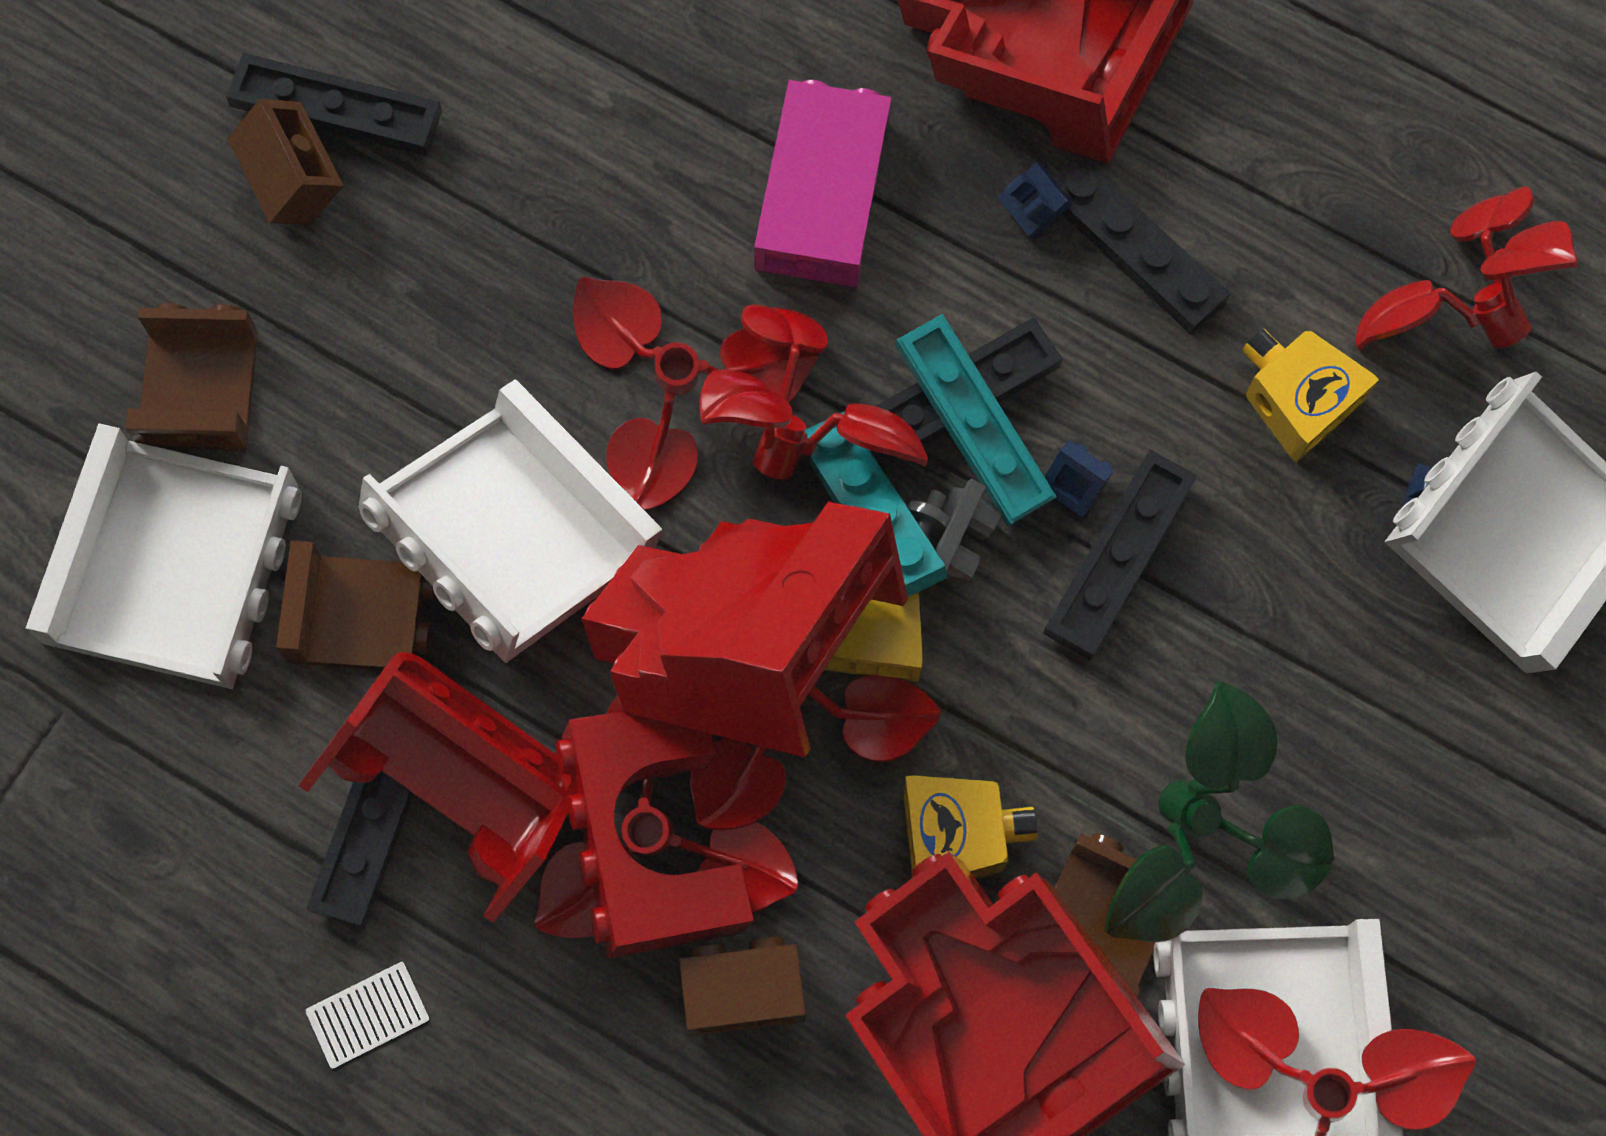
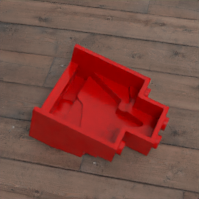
(1057, 61)
(744, 623)
(1001, 1010)

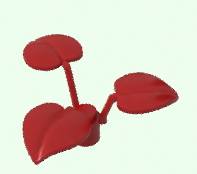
(1496, 306)
(621, 319)
(745, 400)
(881, 725)
(646, 830)
(1410, 1070)

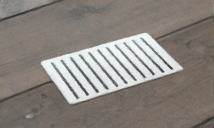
(367, 1015)

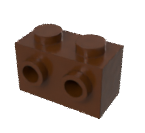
(285, 162)
(742, 987)

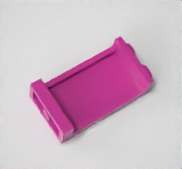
(822, 183)

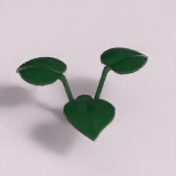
(1226, 745)

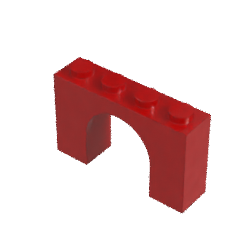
(634, 904)

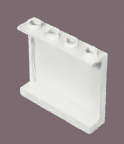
(509, 523)
(1514, 528)
(164, 560)
(1340, 1003)

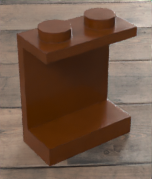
(196, 378)
(351, 610)
(1087, 890)

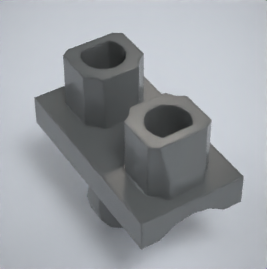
(961, 512)

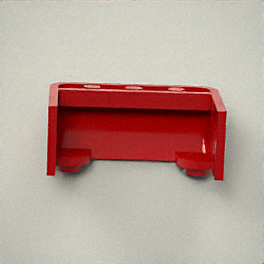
(461, 763)

